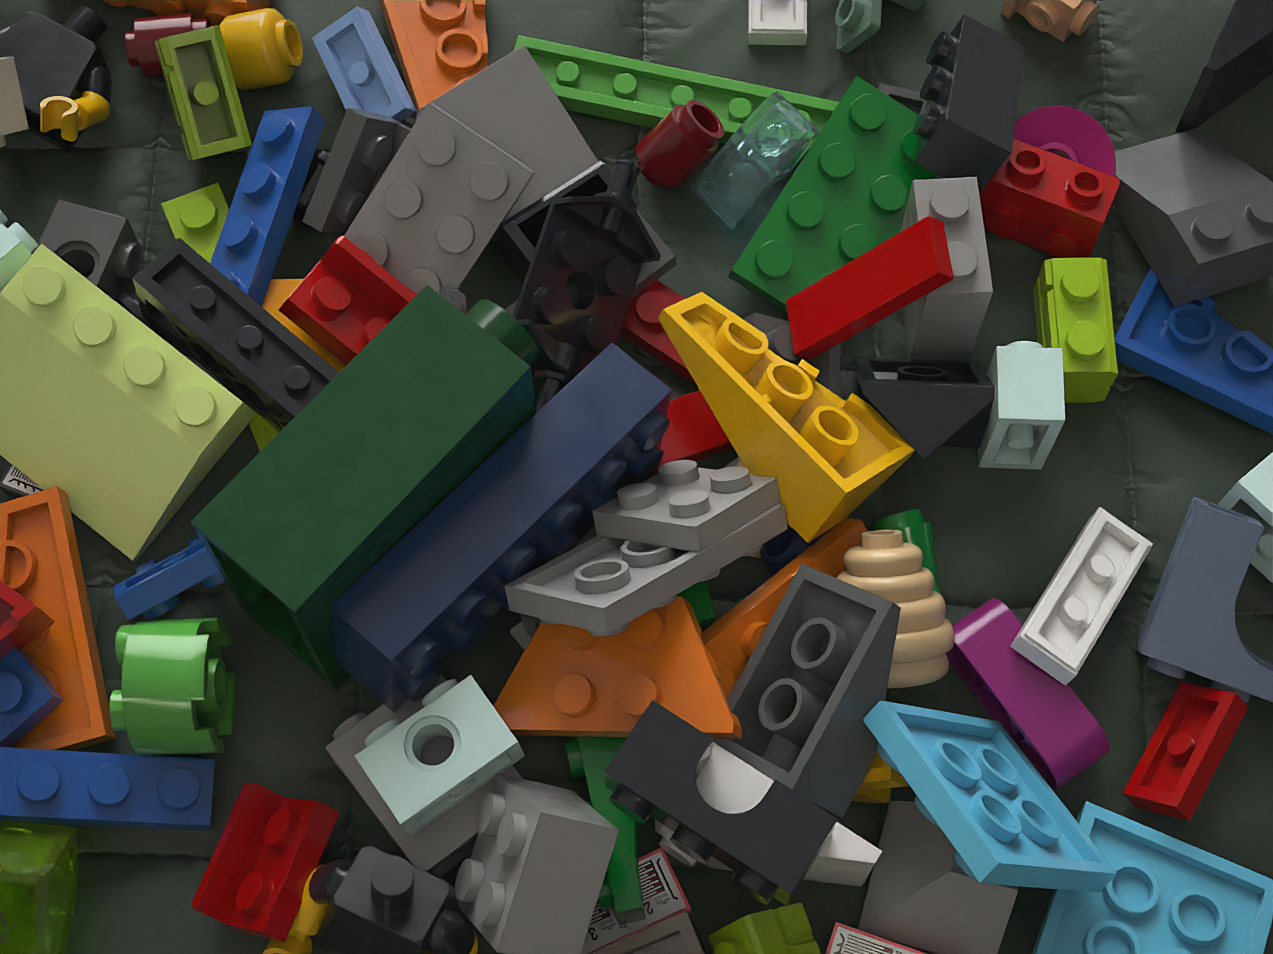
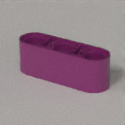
(1028, 702)

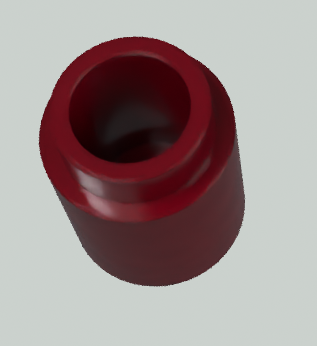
(141, 45)
(679, 144)

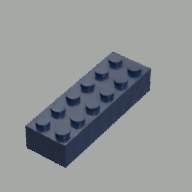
(498, 525)

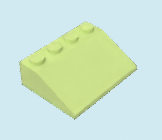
(104, 405)

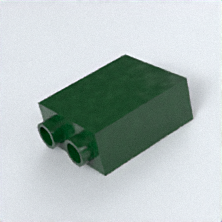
(367, 465)

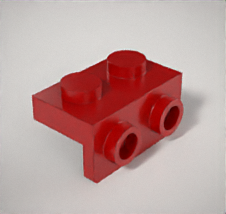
(1047, 202)

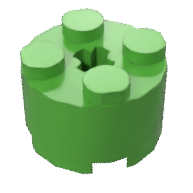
(174, 686)

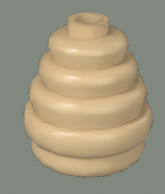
(895, 573)

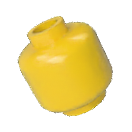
(261, 48)

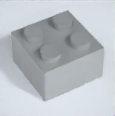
(534, 867)

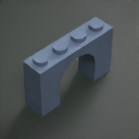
(1195, 603)

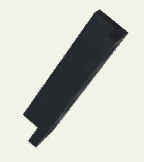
(230, 334)

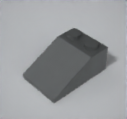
(1196, 214)
(813, 685)

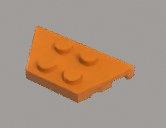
(605, 683)

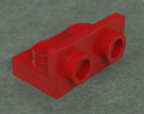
(346, 300)
(264, 862)

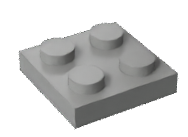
(686, 506)

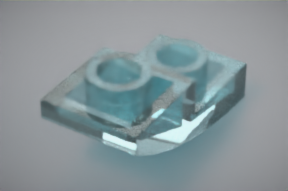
(754, 159)

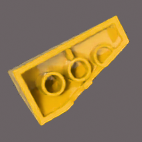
(783, 420)

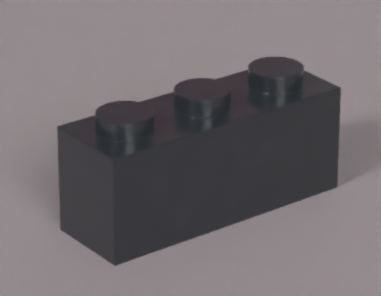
(969, 102)

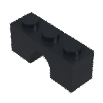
(764, 846)

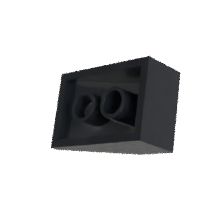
(1236, 63)

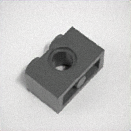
(94, 244)

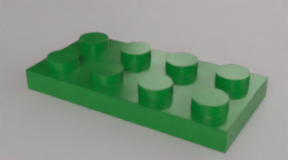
(839, 199)

